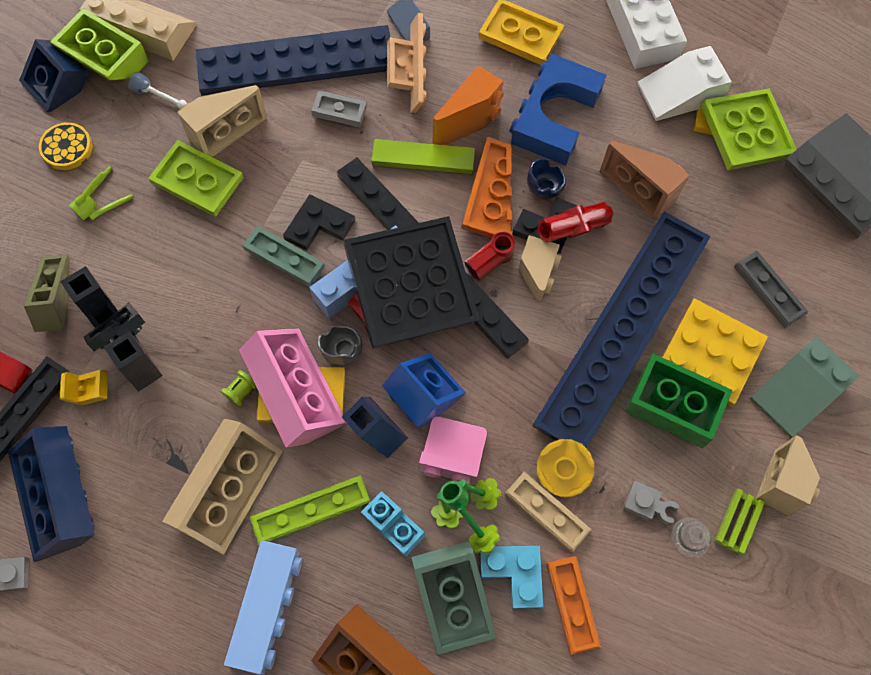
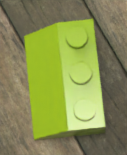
(101, 46)

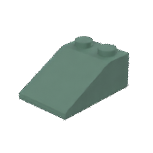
(804, 387)
(453, 597)

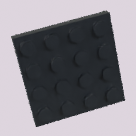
(410, 281)

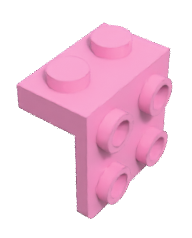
(453, 450)

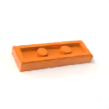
(573, 605)

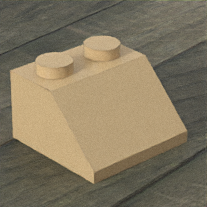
(790, 478)

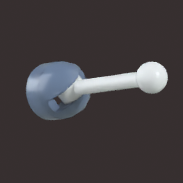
(141, 85)

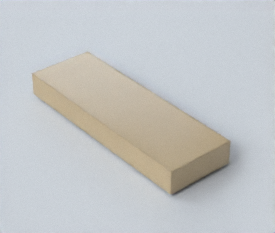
(548, 512)

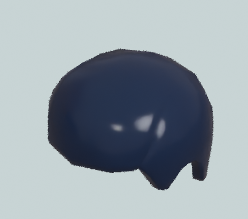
(545, 179)

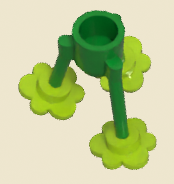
(452, 504)

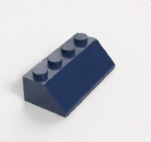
(50, 492)

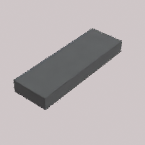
(771, 289)

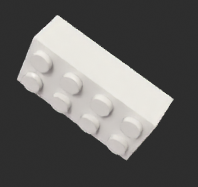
(648, 30)

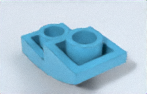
(393, 524)

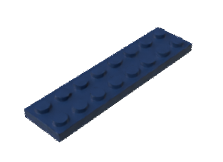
(292, 60)

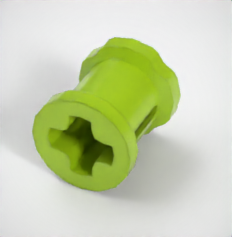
(239, 388)

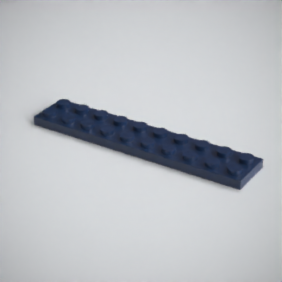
(621, 332)

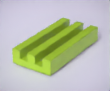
(746, 536)

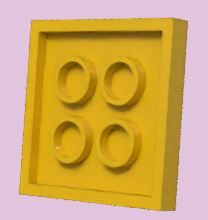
(715, 347)

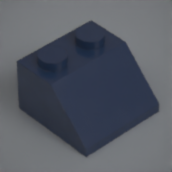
(52, 75)

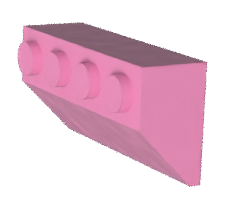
(291, 386)

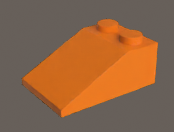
(469, 107)

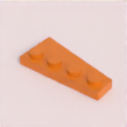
(491, 193)

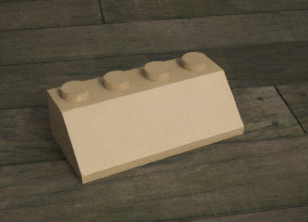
(153, 27)
(223, 485)

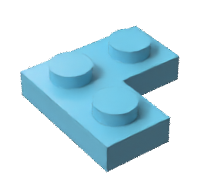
(523, 567)

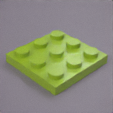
(748, 129)

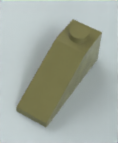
(47, 297)

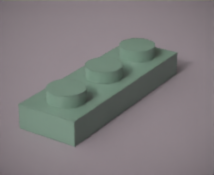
(283, 256)

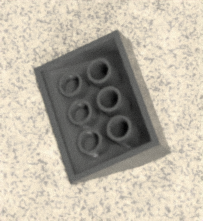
(838, 172)

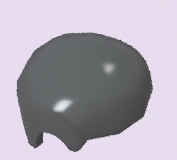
(340, 345)

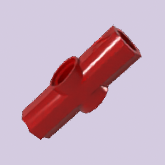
(575, 222)

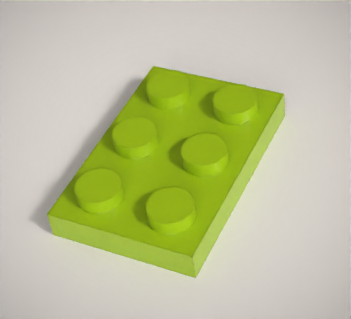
(196, 178)

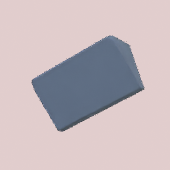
(403, 14)

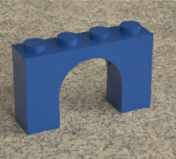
(557, 79)

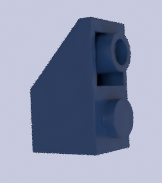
(374, 426)

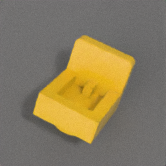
(84, 388)

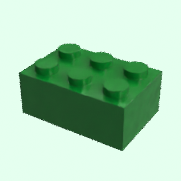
(678, 401)

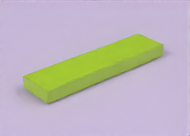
(423, 156)
(310, 510)

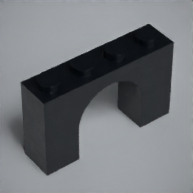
(125, 350)

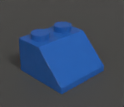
(422, 389)

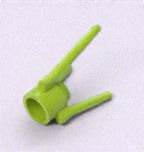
(85, 205)

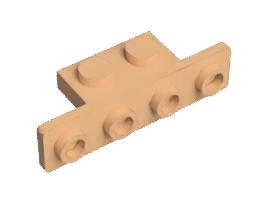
(406, 63)

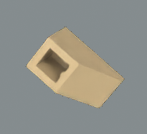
(537, 263)

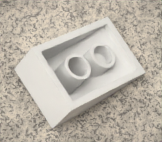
(685, 84)

